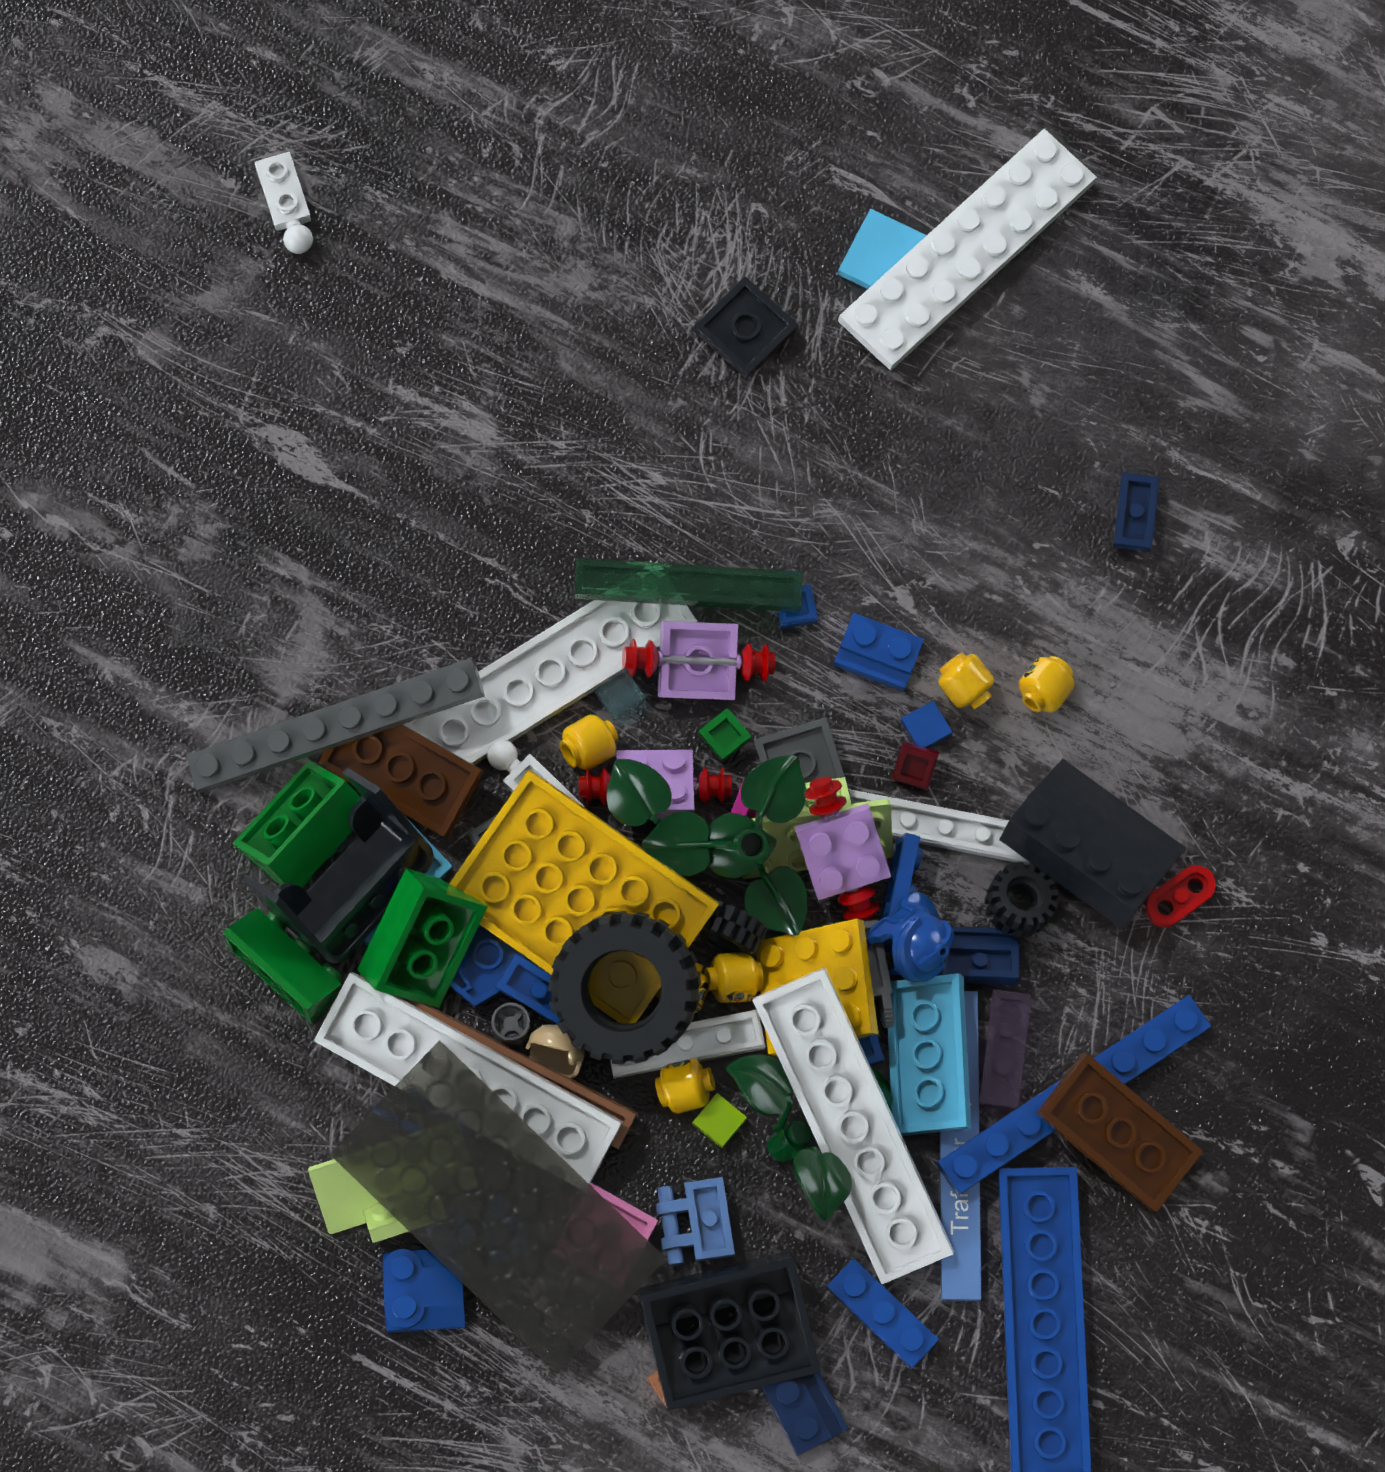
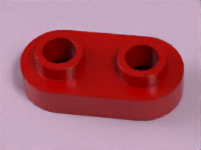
(1179, 897)

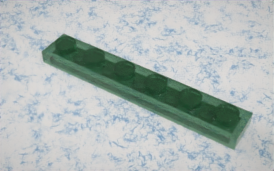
(688, 585)

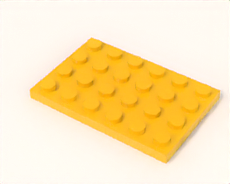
(557, 867)

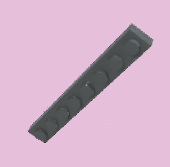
(335, 725)

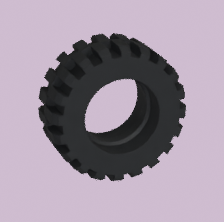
(591, 1028)

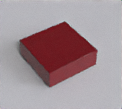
(915, 765)

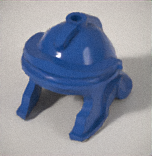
(918, 939)

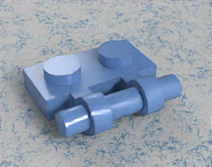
(708, 1221)

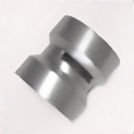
(511, 1018)

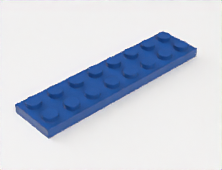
(1044, 1320)

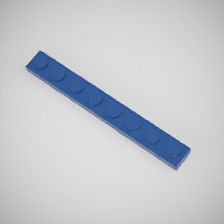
(1025, 1128)

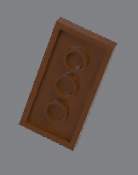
(413, 772)
(1119, 1132)

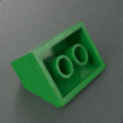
(300, 826)
(421, 939)
(284, 963)

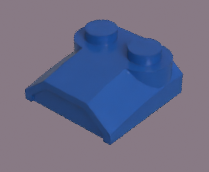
(420, 1293)

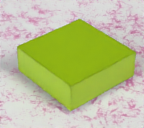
(719, 1120)

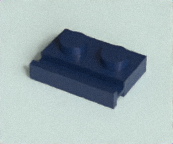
(984, 956)
(805, 1411)

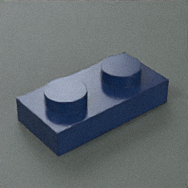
(1136, 512)

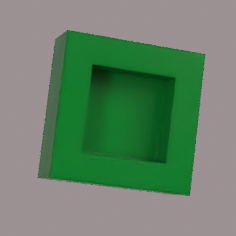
(724, 735)

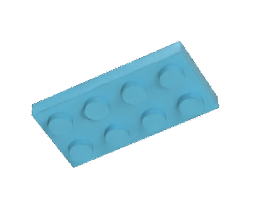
(929, 1056)

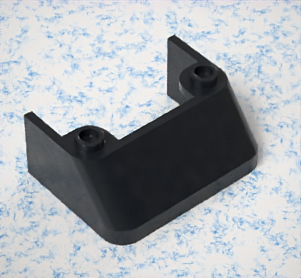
(359, 884)

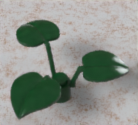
(773, 790)
(641, 793)
(766, 1089)

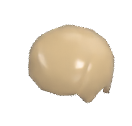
(555, 1050)

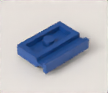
(878, 652)

